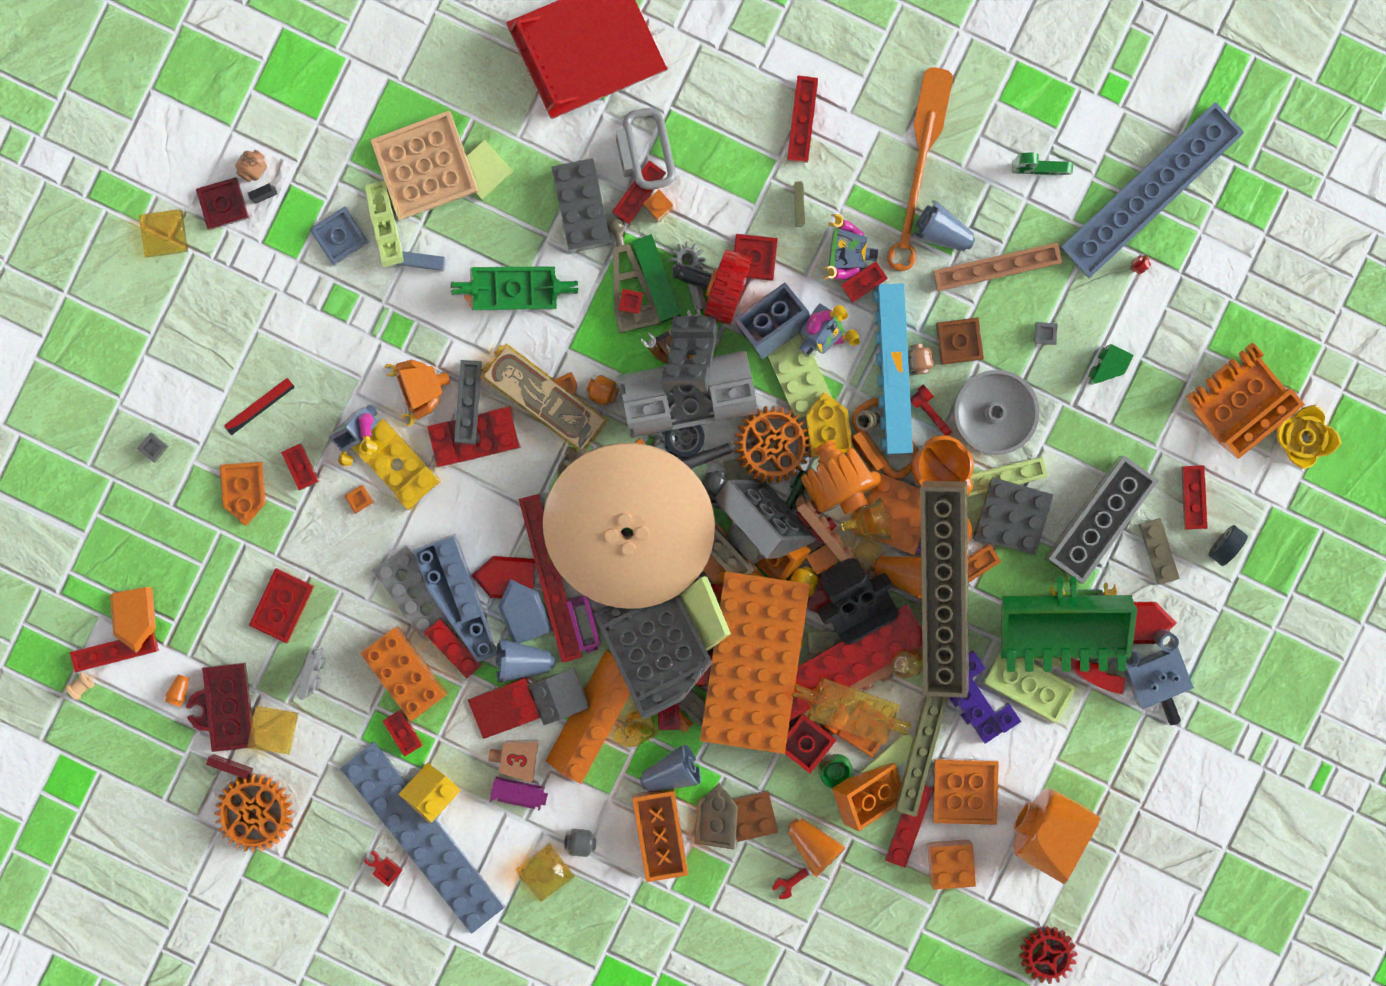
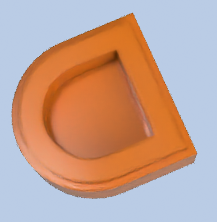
(568, 382)

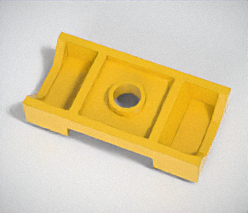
(413, 479)

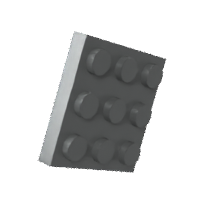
(1013, 515)

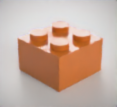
(951, 864)

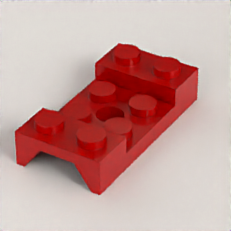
(496, 434)

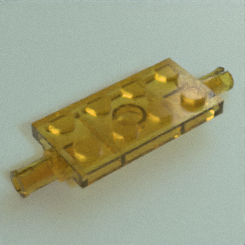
(852, 710)

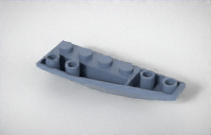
(455, 593)

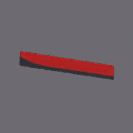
(259, 406)

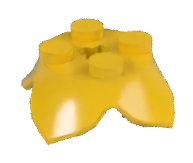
(1321, 438)

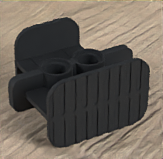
(857, 603)

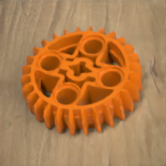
(798, 433)
(245, 812)

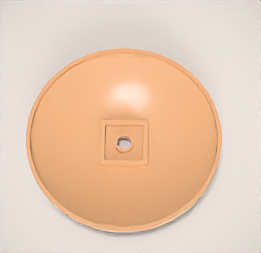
(636, 490)

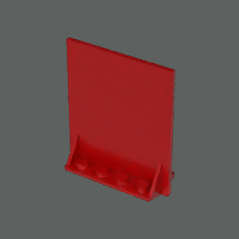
(585, 50)

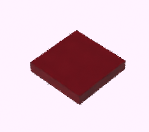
(222, 203)

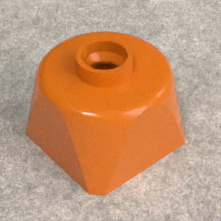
(1053, 833)

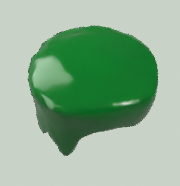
(834, 770)

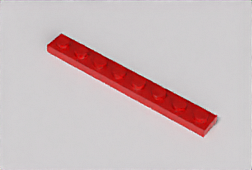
(550, 580)

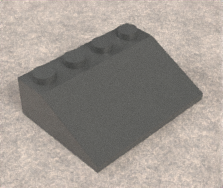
(763, 517)

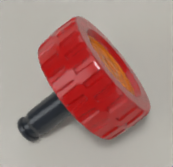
(722, 286)

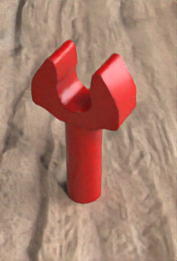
(788, 884)

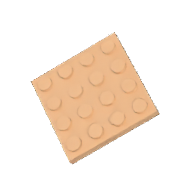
(424, 165)

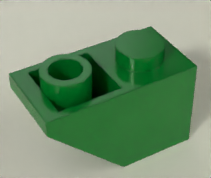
(1112, 364)

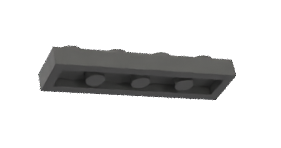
(468, 402)

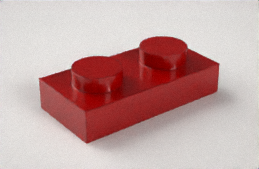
(864, 282)
(300, 466)
(402, 732)

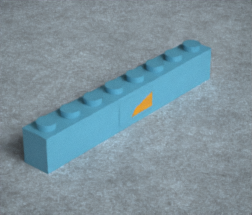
(893, 369)

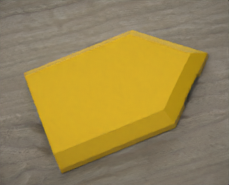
(827, 422)

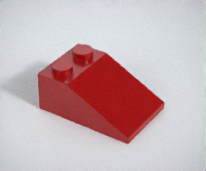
(504, 708)

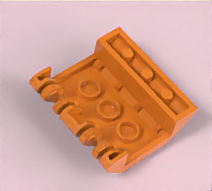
(1243, 402)

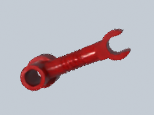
(921, 399)

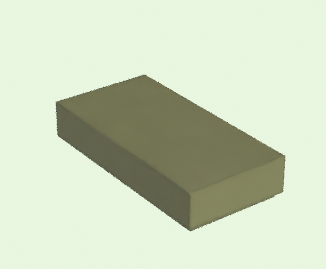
(799, 204)

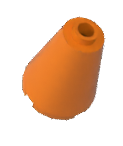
(902, 571)
(814, 845)

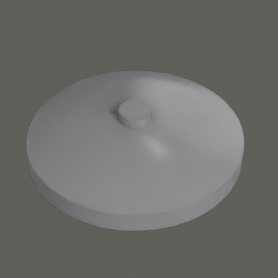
(996, 412)

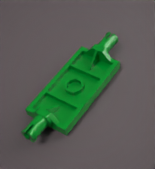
(513, 288)

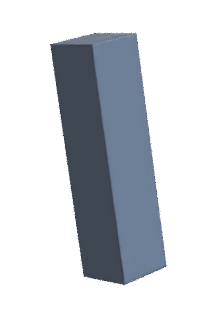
(423, 261)

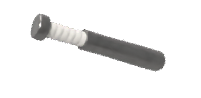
(714, 453)

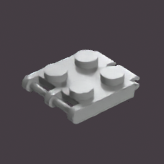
(310, 679)

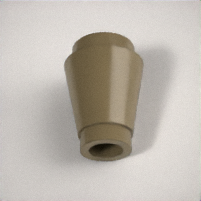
(867, 420)

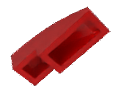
(1101, 679)

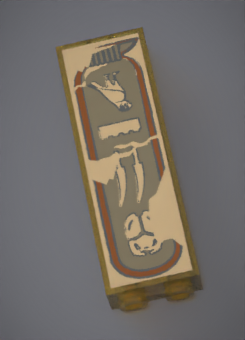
(543, 397)

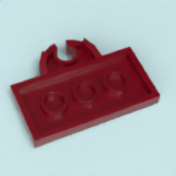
(224, 706)

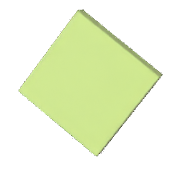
(487, 169)

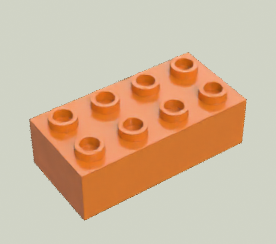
(404, 673)
(660, 835)

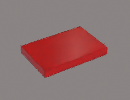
(281, 605)

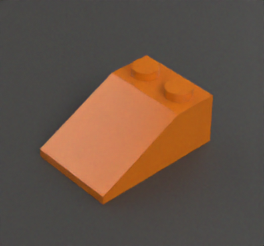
(867, 796)

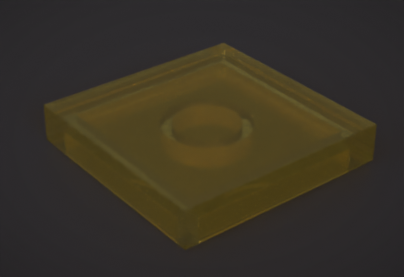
(163, 233)
(272, 730)

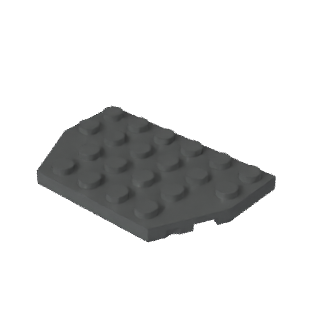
(655, 652)

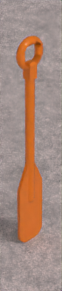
(927, 128)

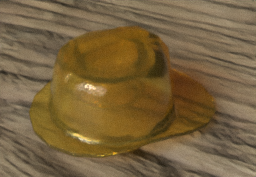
(635, 730)

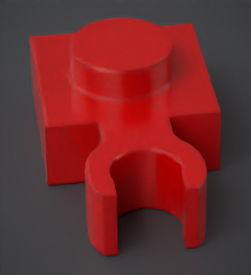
(385, 870)

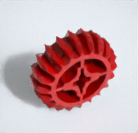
(1040, 956)

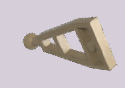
(648, 313)

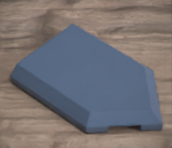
(523, 613)

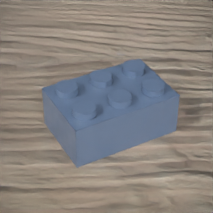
(772, 320)

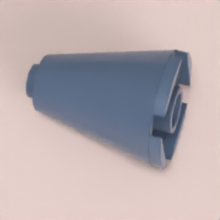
(943, 228)
(521, 661)
(672, 771)

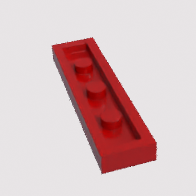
(802, 119)
(110, 653)
(907, 831)

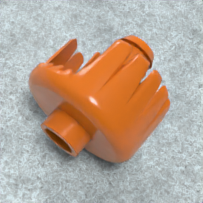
(839, 479)

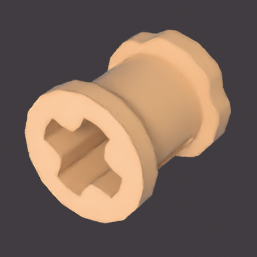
(79, 686)

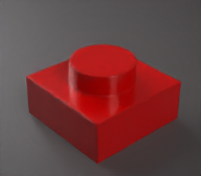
(631, 301)

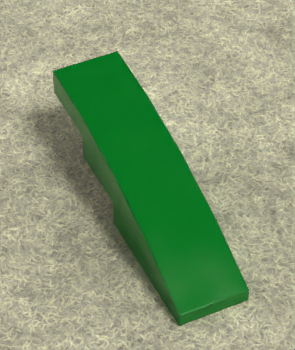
(656, 278)

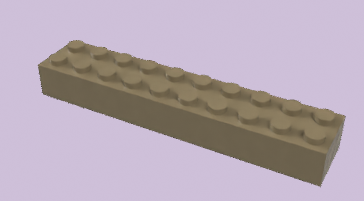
(944, 588)

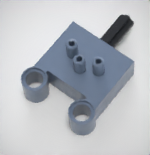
(1159, 676)

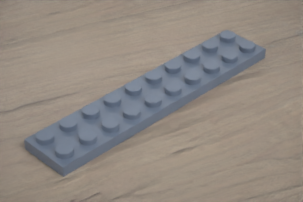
(1152, 190)
(423, 841)

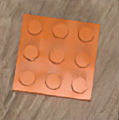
(903, 511)
(965, 791)

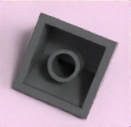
(559, 696)

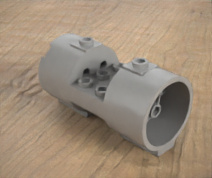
(653, 411)

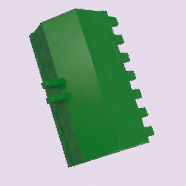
(1067, 629)

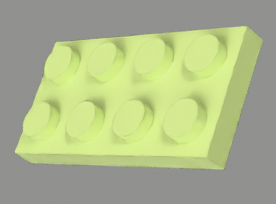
(798, 376)

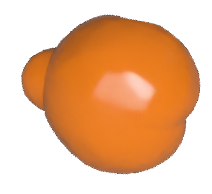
(943, 460)

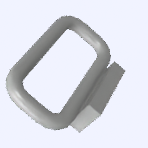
(628, 152)

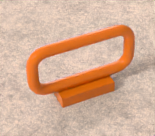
(870, 452)

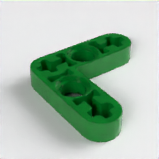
(1029, 164)

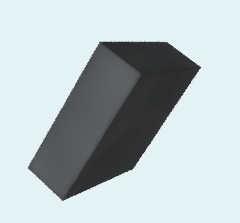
(262, 193)

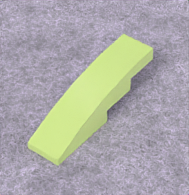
(384, 223)

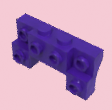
(979, 712)

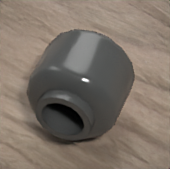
(714, 483)
(579, 842)

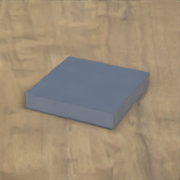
(339, 236)

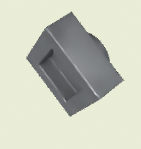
(1045, 333)
(152, 447)

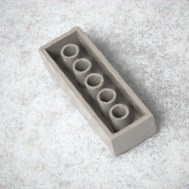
(1101, 519)

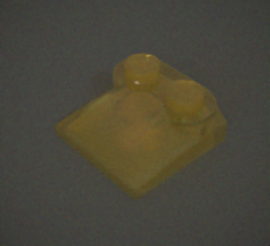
(544, 872)

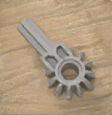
(695, 291)

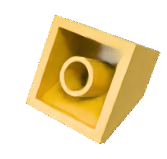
(429, 792)

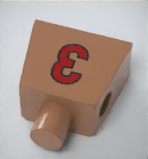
(516, 758)

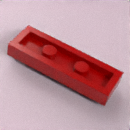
(635, 196)
(1194, 497)
(452, 648)

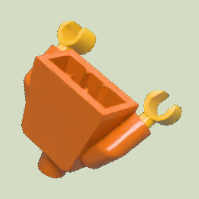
(419, 387)

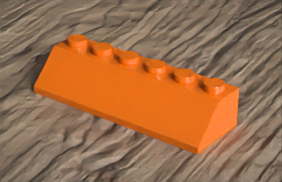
(589, 728)

